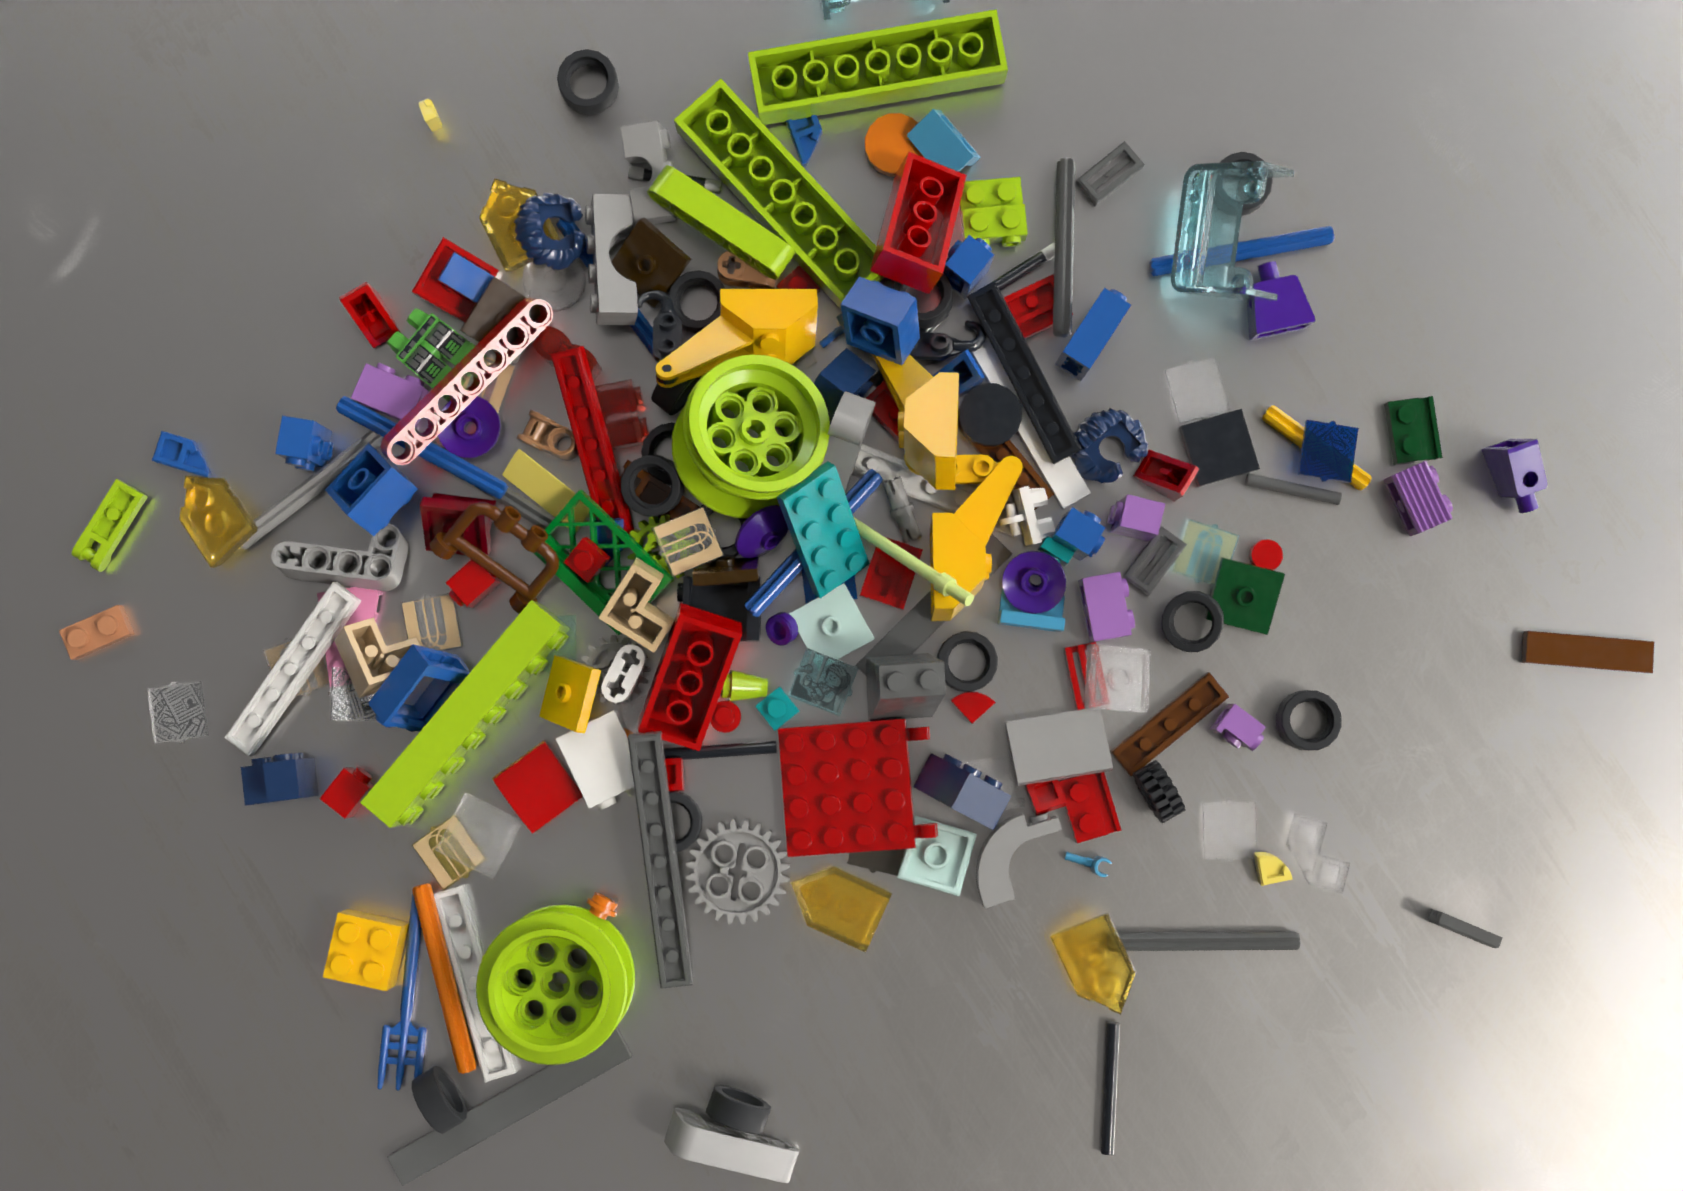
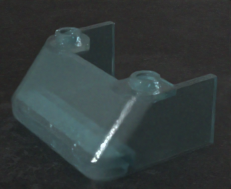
(1211, 227)

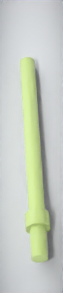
(942, 581)

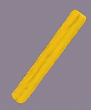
(1294, 431)

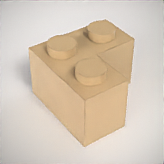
(632, 613)
(367, 655)

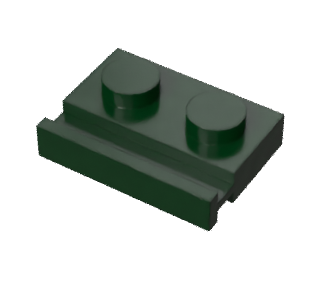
(1413, 430)

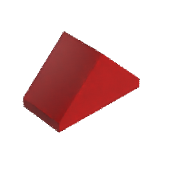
(369, 314)
(1166, 474)

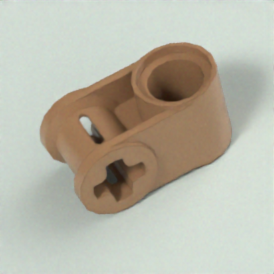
(743, 275)
(545, 434)

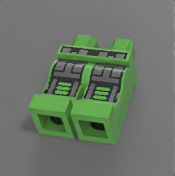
(428, 346)

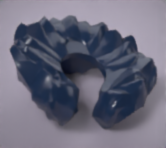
(539, 247)
(1098, 427)

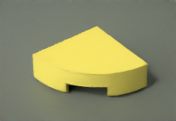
(430, 114)
(1270, 869)

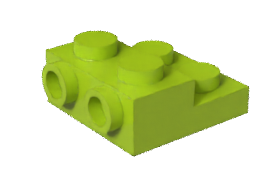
(994, 211)

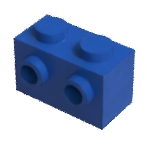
(967, 264)
(304, 443)
(1080, 533)

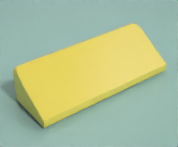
(542, 486)

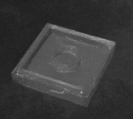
(1117, 678)
(479, 835)

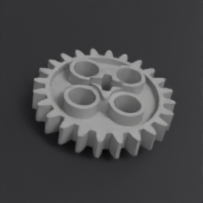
(766, 876)

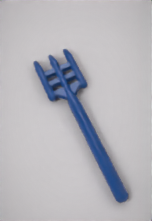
(405, 1026)

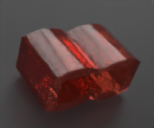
(553, 341)
(621, 413)

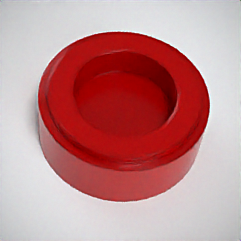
(1266, 554)

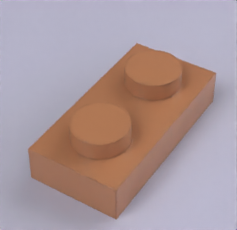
(96, 632)

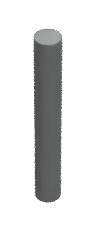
(1293, 489)

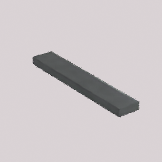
(917, 623)

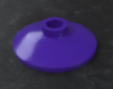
(487, 431)
(761, 532)
(1032, 597)

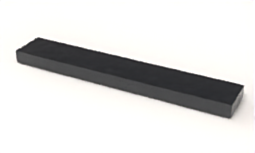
(1024, 372)

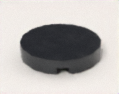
(990, 414)

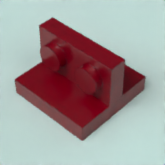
(443, 510)

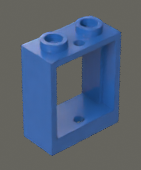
(1093, 333)
(418, 662)

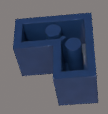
(844, 374)
(284, 779)
(963, 789)

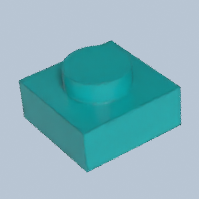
(1056, 550)
(777, 708)

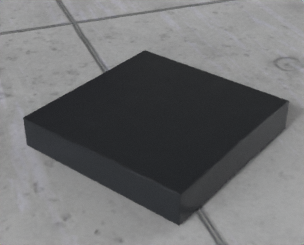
(1219, 447)

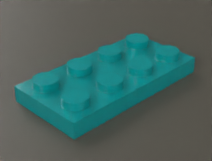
(823, 529)

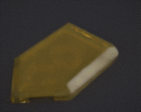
(499, 224)
(215, 518)
(842, 905)
(1096, 961)

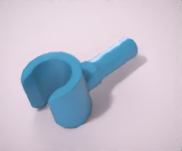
(1088, 862)

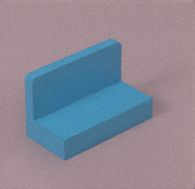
(942, 142)
(1047, 621)

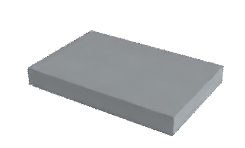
(1058, 746)

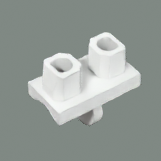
(1025, 502)

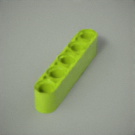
(721, 222)

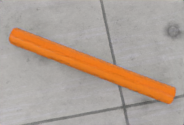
(444, 978)

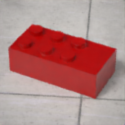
(918, 223)
(690, 676)

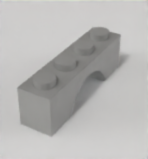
(614, 295)

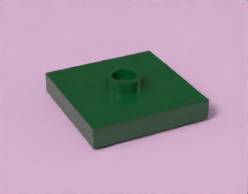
(1246, 594)

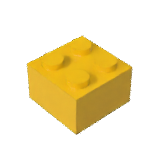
(366, 949)

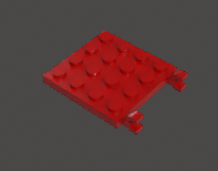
(849, 788)

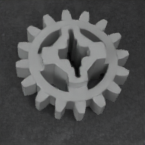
(613, 647)

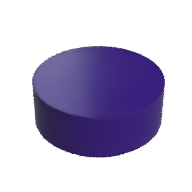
(781, 628)

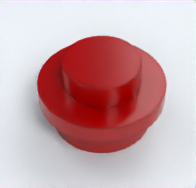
(726, 717)

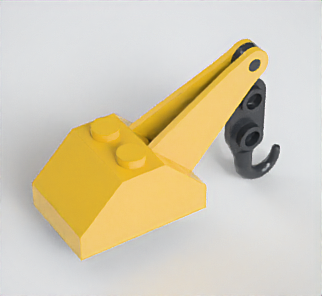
(750, 322)
(929, 405)

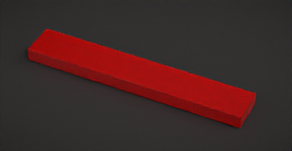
(590, 433)

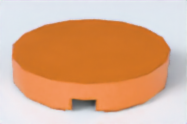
(888, 142)

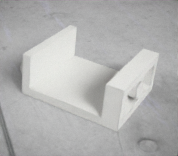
(600, 760)

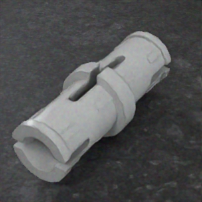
(902, 509)

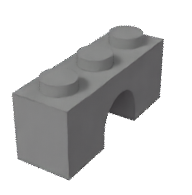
(647, 144)

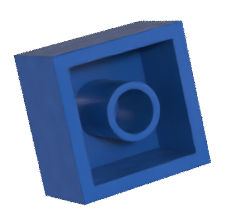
(880, 320)
(371, 490)

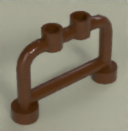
(533, 540)

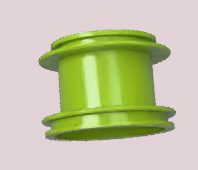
(744, 387)
(505, 999)

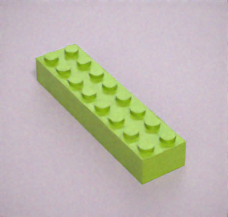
(878, 67)
(777, 190)
(466, 715)

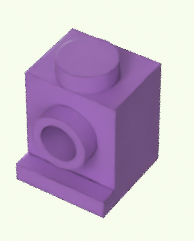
(1239, 727)

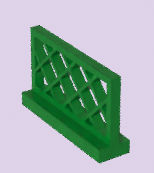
(594, 593)

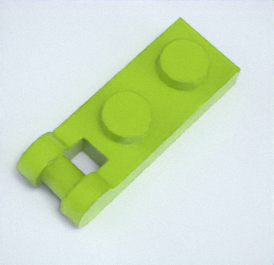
(109, 524)

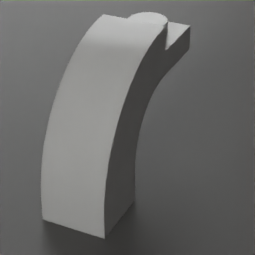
(996, 852)

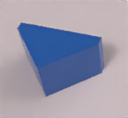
(969, 372)

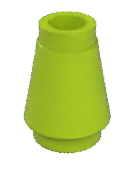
(744, 686)

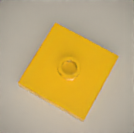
(569, 694)

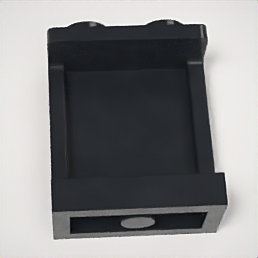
(725, 601)

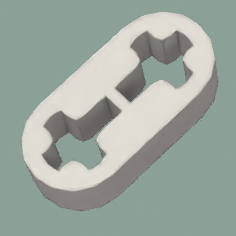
(616, 670)

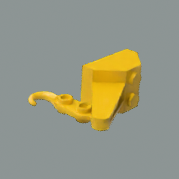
(961, 537)

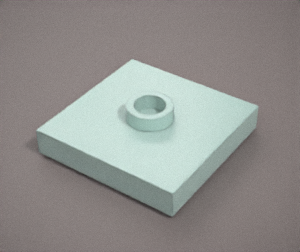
(832, 624)
(939, 861)

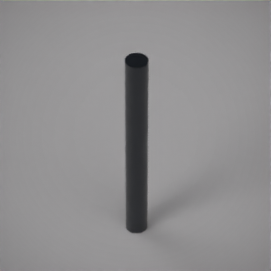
(722, 750)
(1110, 1088)

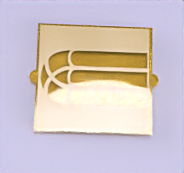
(443, 868)

